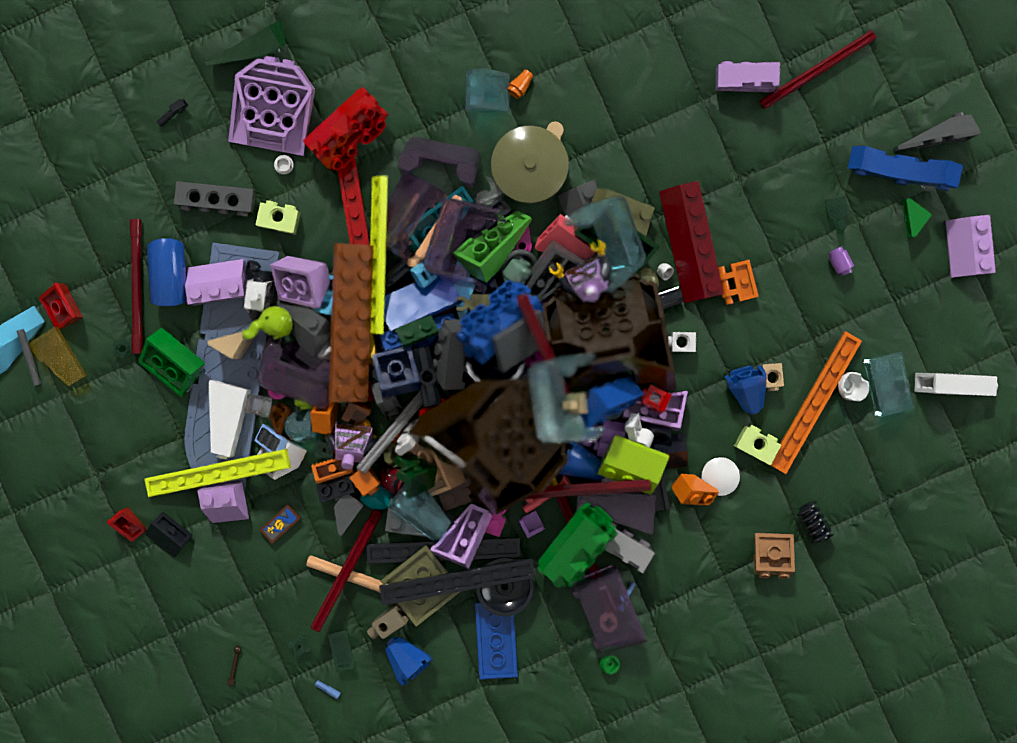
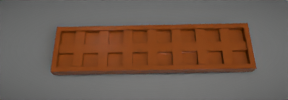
(350, 323)

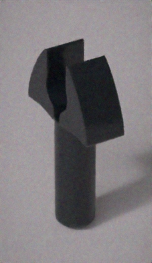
(176, 107)

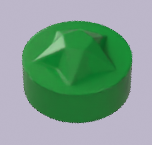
(610, 664)

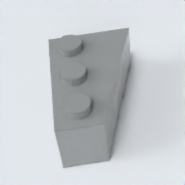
(630, 550)

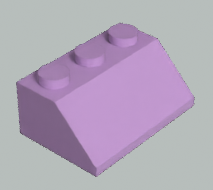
(970, 246)
(300, 281)
(216, 282)

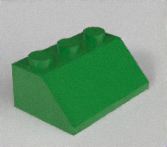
(171, 361)

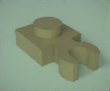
(475, 300)

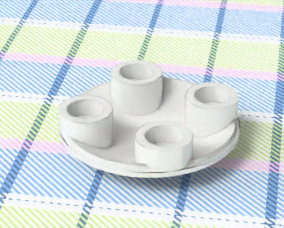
(722, 475)

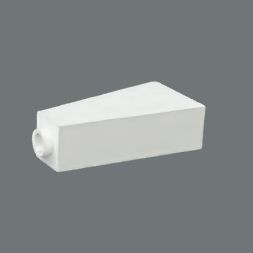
(955, 384)
(226, 416)

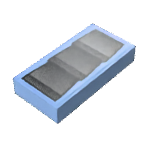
(269, 439)

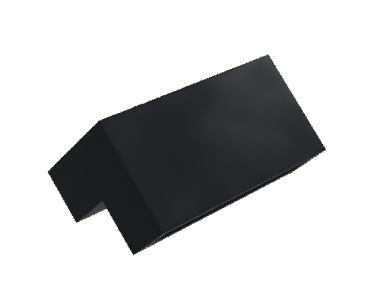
(676, 450)

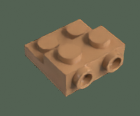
(774, 555)

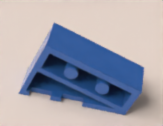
(610, 400)

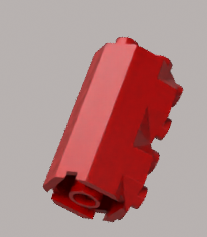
(352, 123)

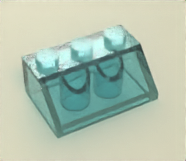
(888, 383)

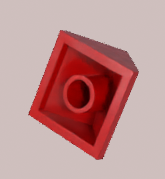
(60, 306)

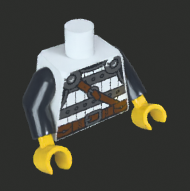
(259, 294)

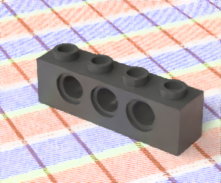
(185, 191)

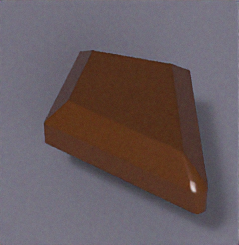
(278, 416)

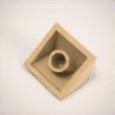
(232, 345)

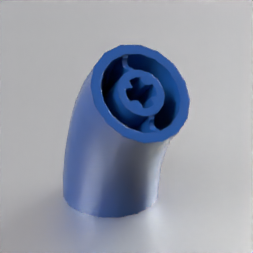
(166, 272)

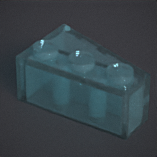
(421, 513)

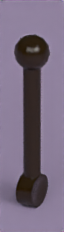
(231, 680)

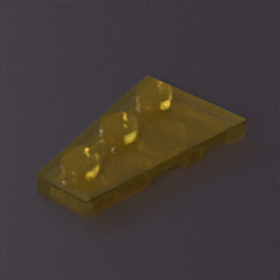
(57, 354)

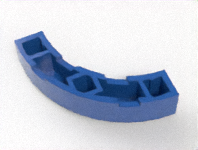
(905, 169)

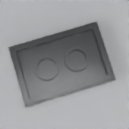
(515, 343)

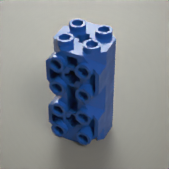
(488, 321)

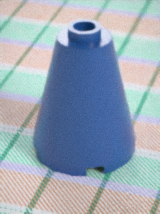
(581, 462)

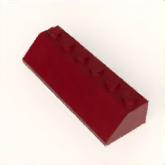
(691, 242)

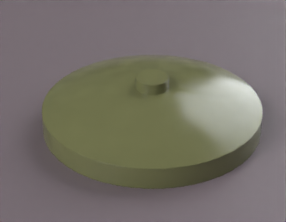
(529, 164)

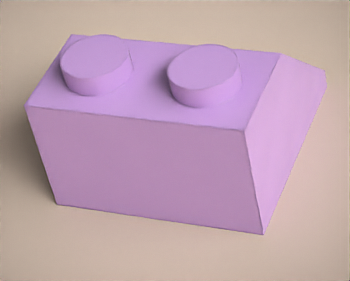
(223, 502)

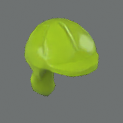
(273, 322)

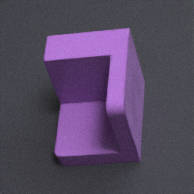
(531, 524)

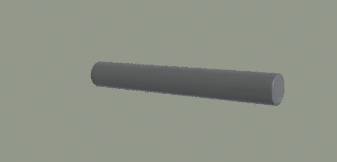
(28, 357)

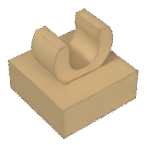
(575, 403)

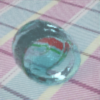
(298, 428)

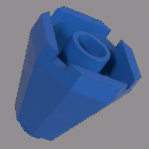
(748, 387)
(406, 659)

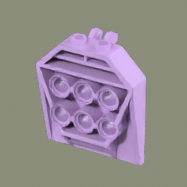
(285, 79)

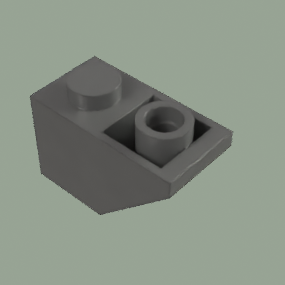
(389, 406)

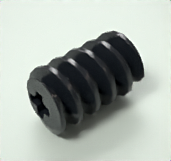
(814, 522)

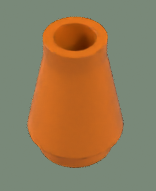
(520, 84)

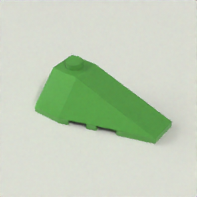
(490, 250)

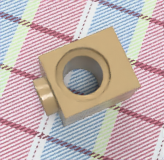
(777, 369)

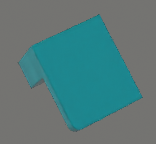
(378, 500)

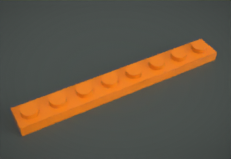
(815, 401)

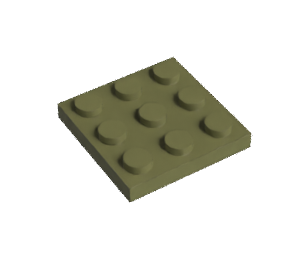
(420, 565)

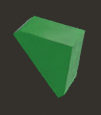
(914, 217)

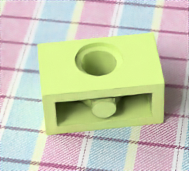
(266, 217)
(746, 443)

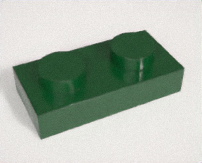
(416, 331)

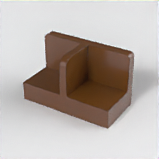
(356, 411)

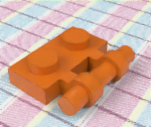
(743, 280)

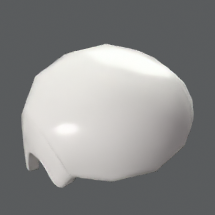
(853, 387)

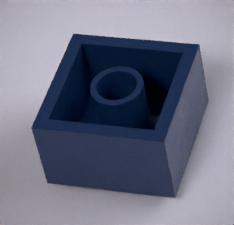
(396, 372)

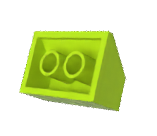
(632, 461)

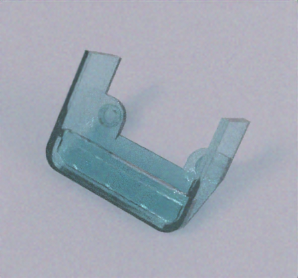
(618, 232)
(548, 393)

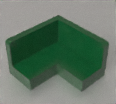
(415, 472)

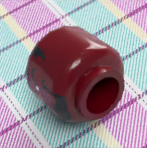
(389, 480)

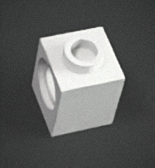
(690, 338)

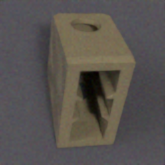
(388, 622)

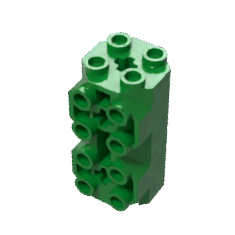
(577, 546)

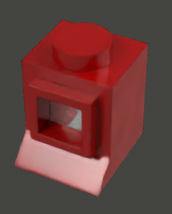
(655, 399)

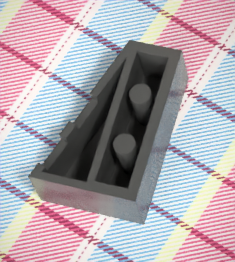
(542, 281)
(449, 356)

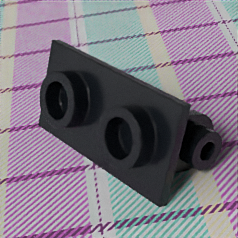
(335, 488)

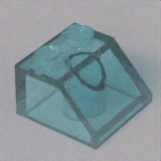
(487, 90)

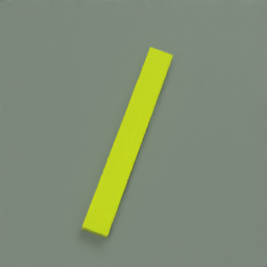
(378, 240)
(218, 473)

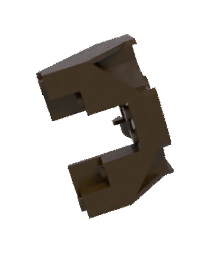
(634, 341)
(471, 436)

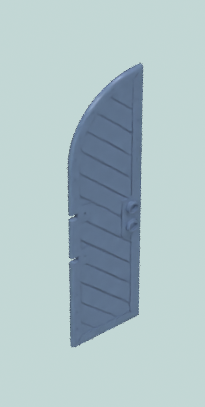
(217, 321)

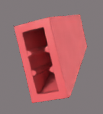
(565, 237)

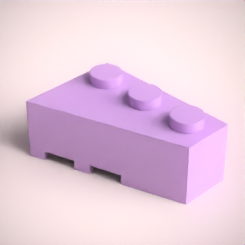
(464, 537)

